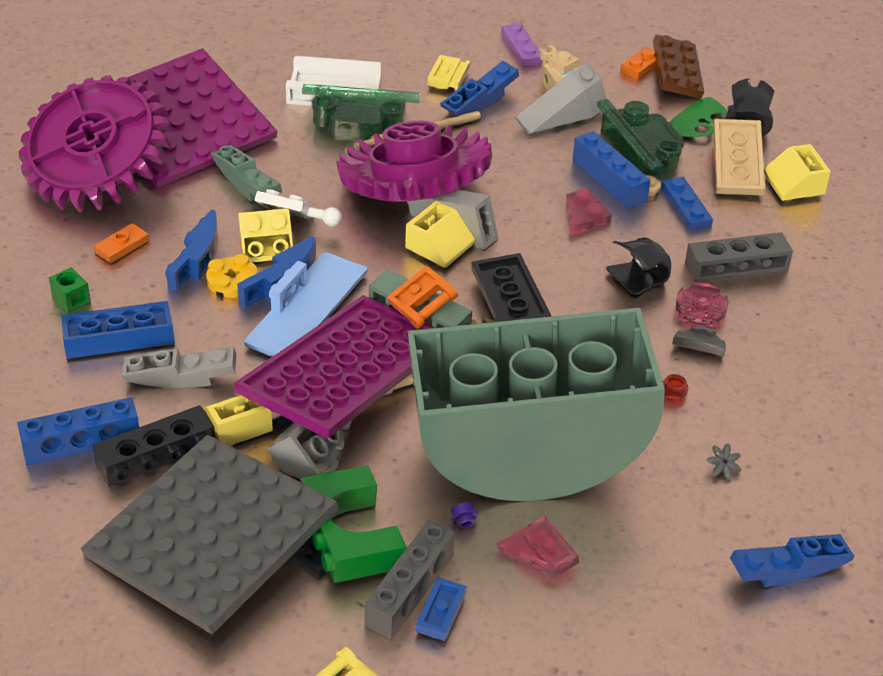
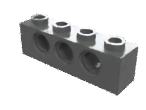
(738, 256)
(409, 580)

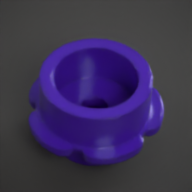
(463, 515)

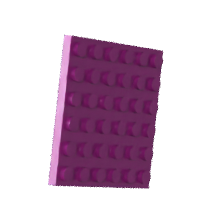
(203, 113)

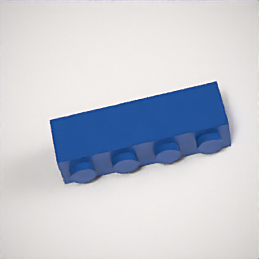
(611, 170)

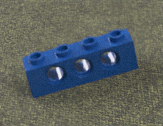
(75, 430)

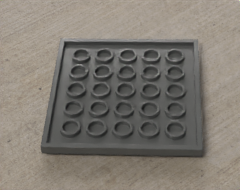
(209, 532)

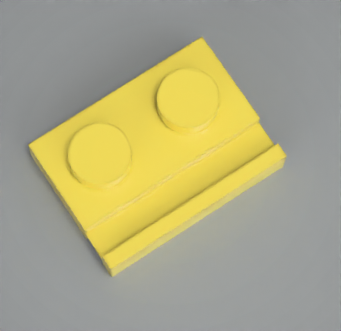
(448, 73)

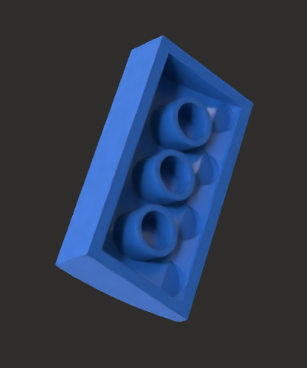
(117, 329)

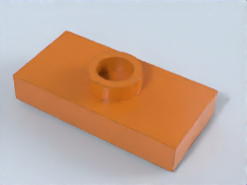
(121, 243)

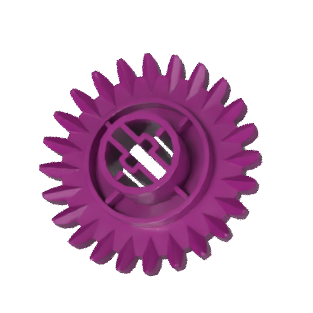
(93, 141)
(415, 162)

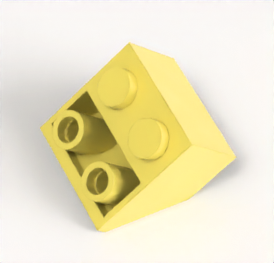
(798, 173)
(264, 234)
(438, 234)
(238, 419)

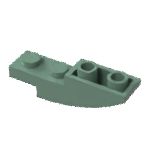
(242, 172)

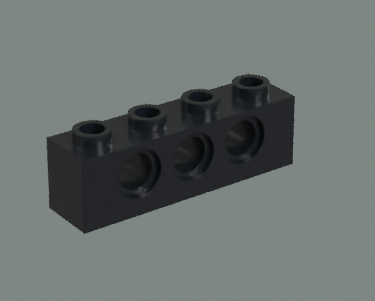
(151, 445)

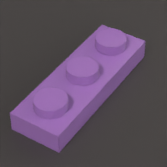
(521, 44)

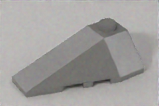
(565, 103)
(305, 452)

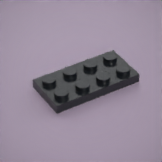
(509, 288)

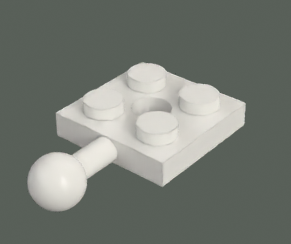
(297, 207)

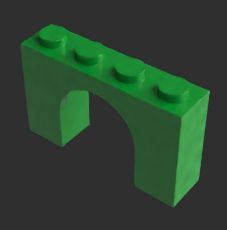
(347, 552)

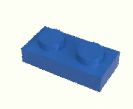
(441, 608)

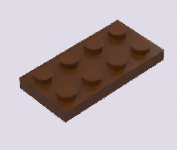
(678, 66)

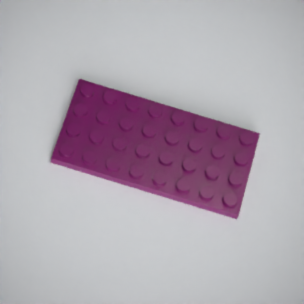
(335, 368)

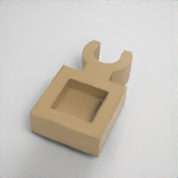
(560, 61)

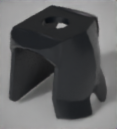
(752, 103)
(642, 270)

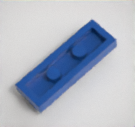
(687, 203)

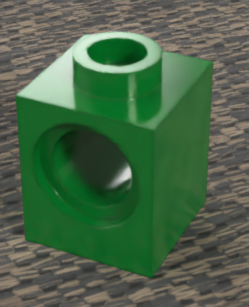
(69, 290)

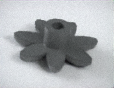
(724, 461)

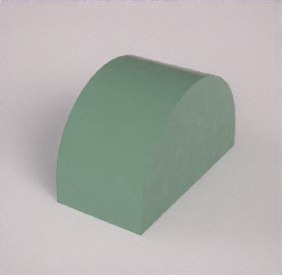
(536, 401)

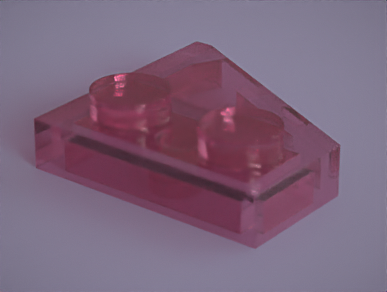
(585, 211)
(540, 547)

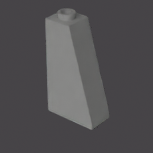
(473, 209)

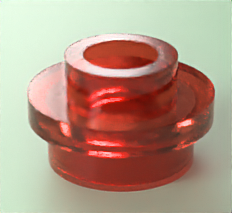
(675, 386)

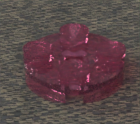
(708, 314)

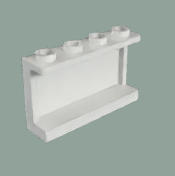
(332, 73)

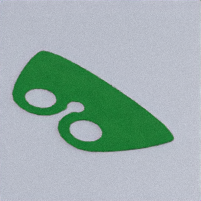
(688, 119)

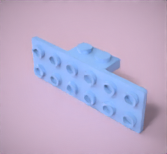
(304, 301)

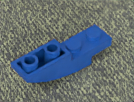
(481, 93)
(200, 250)
(259, 285)
(795, 562)

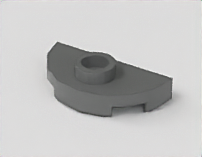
(700, 339)

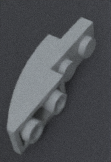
(172, 370)

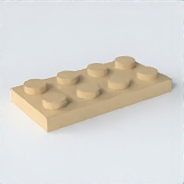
(738, 157)

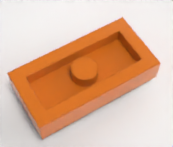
(639, 63)

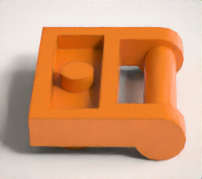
(417, 291)

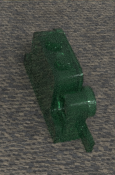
(357, 112)
(641, 137)

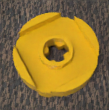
(221, 269)

